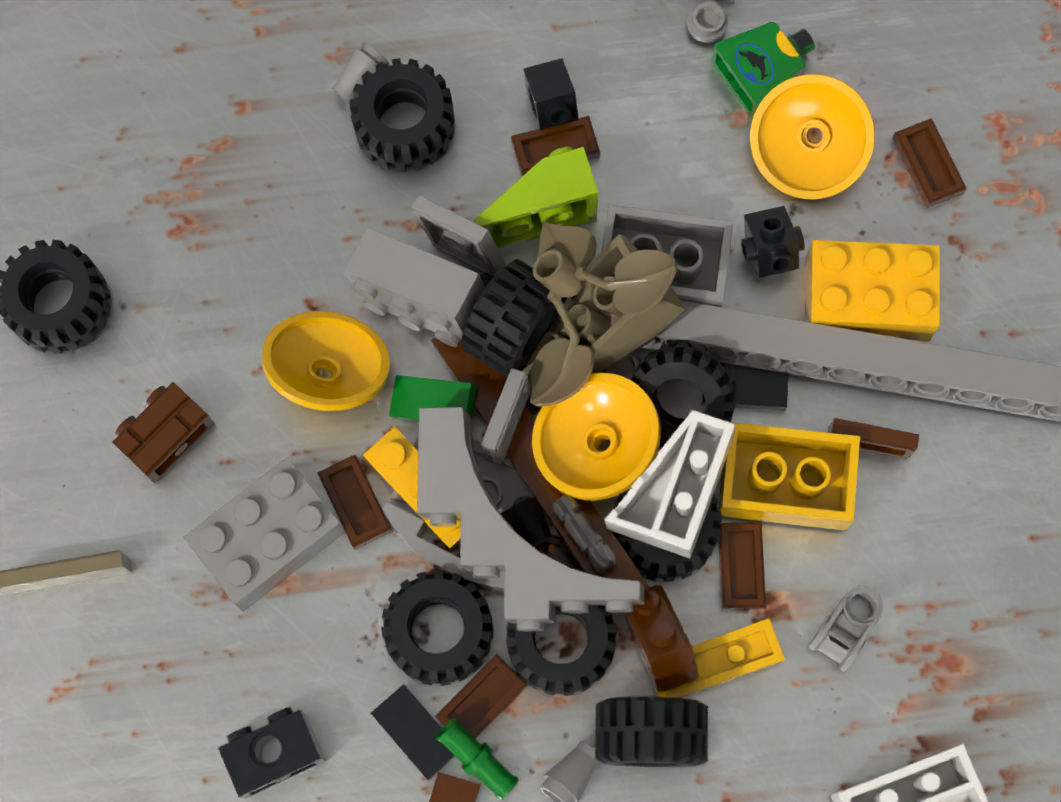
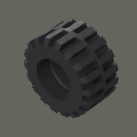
(398, 85)
(34, 271)
(509, 319)
(693, 366)
(668, 565)
(416, 597)
(572, 676)
(651, 732)

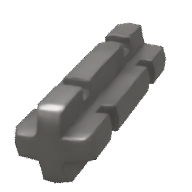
(584, 533)

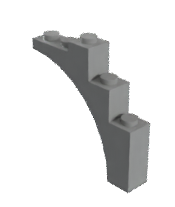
(533, 583)

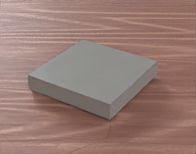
(458, 236)

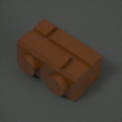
(162, 431)
(662, 641)

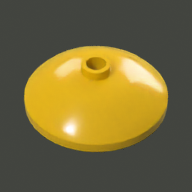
(788, 155)
(325, 360)
(570, 433)

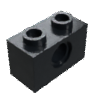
(298, 752)

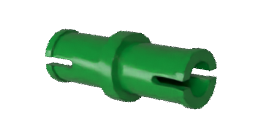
(476, 758)

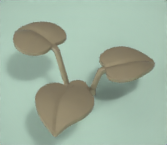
(561, 263)

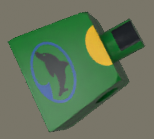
(760, 61)

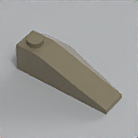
(600, 324)

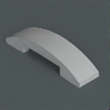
(411, 530)

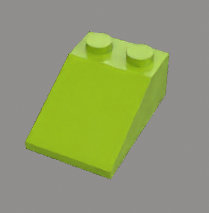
(553, 191)

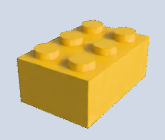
(874, 287)
(790, 477)

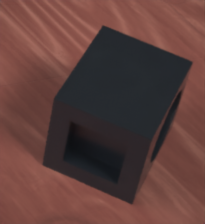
(551, 94)

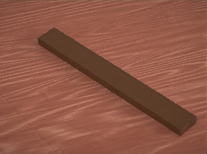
(520, 453)

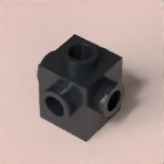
(771, 241)

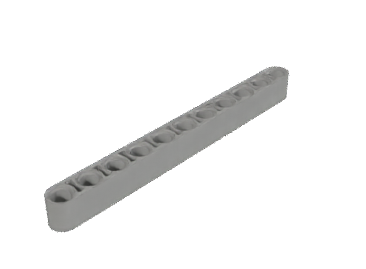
(868, 360)

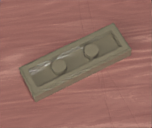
(64, 572)

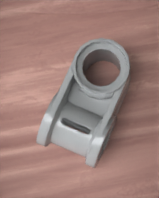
(847, 629)

